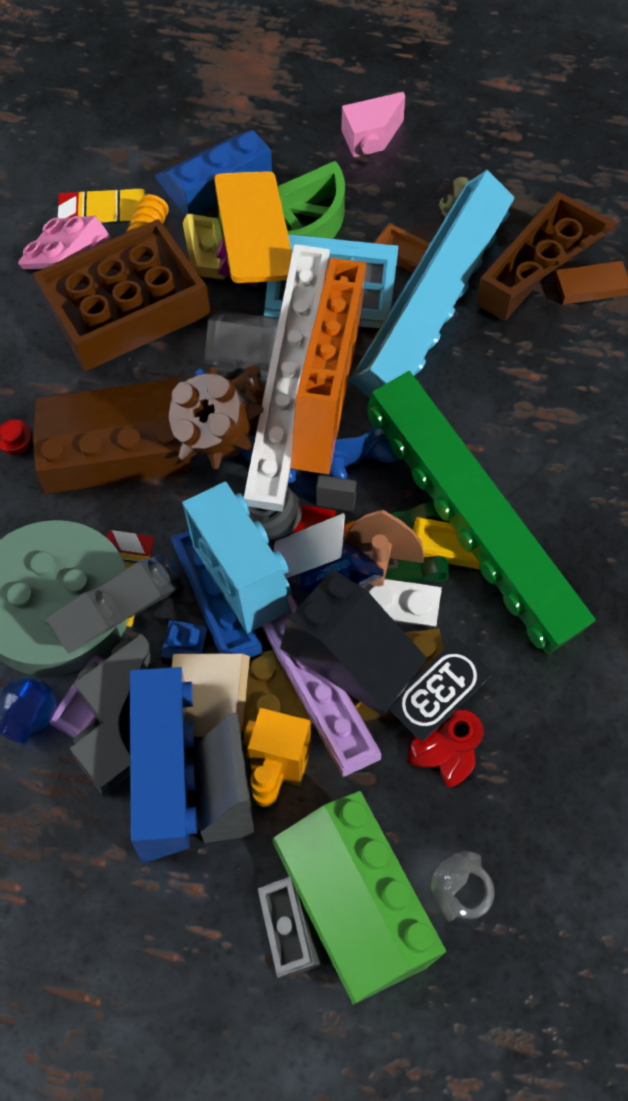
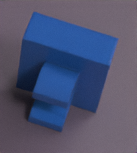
(184, 639)

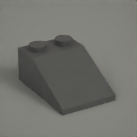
(222, 784)

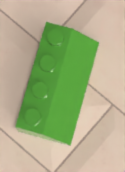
(358, 897)

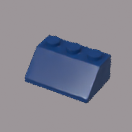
(193, 180)

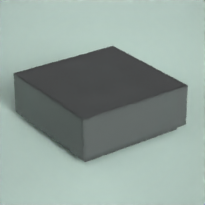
(336, 493)

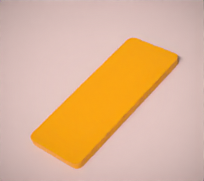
(253, 226)

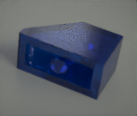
(352, 564)

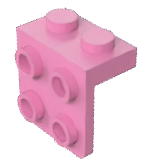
(62, 240)

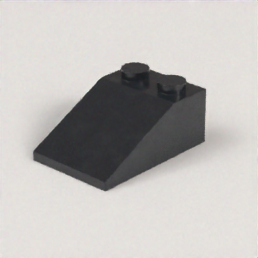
(352, 643)

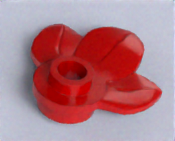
(448, 751)

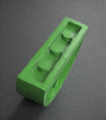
(306, 191)

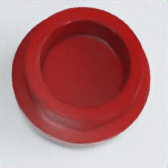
(15, 437)

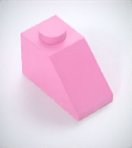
(372, 123)

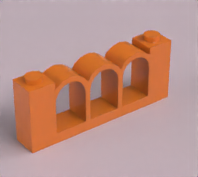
(327, 367)

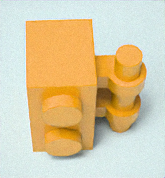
(277, 753)

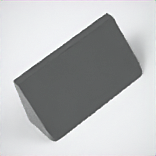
(290, 930)

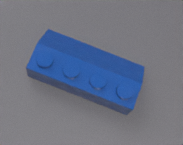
(159, 762)

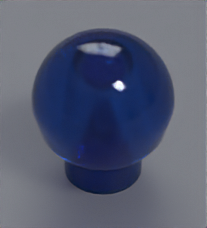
(25, 708)

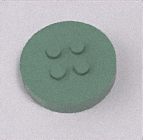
(39, 574)

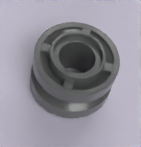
(278, 523)

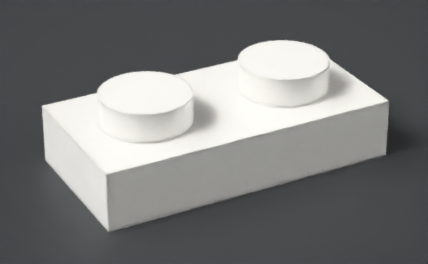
(408, 601)

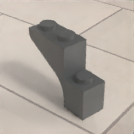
(115, 601)
(107, 695)

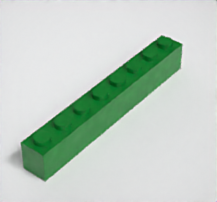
(479, 513)

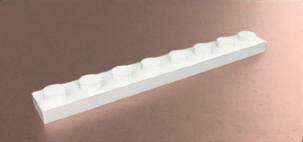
(274, 436)

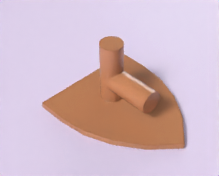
(385, 538)

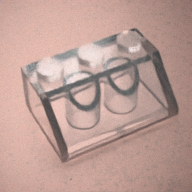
(240, 341)

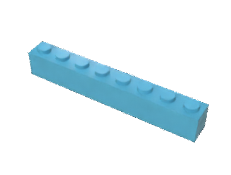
(435, 284)

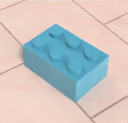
(238, 556)

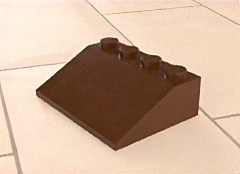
(123, 294)
(106, 437)

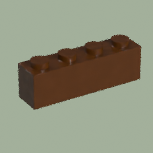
(546, 243)

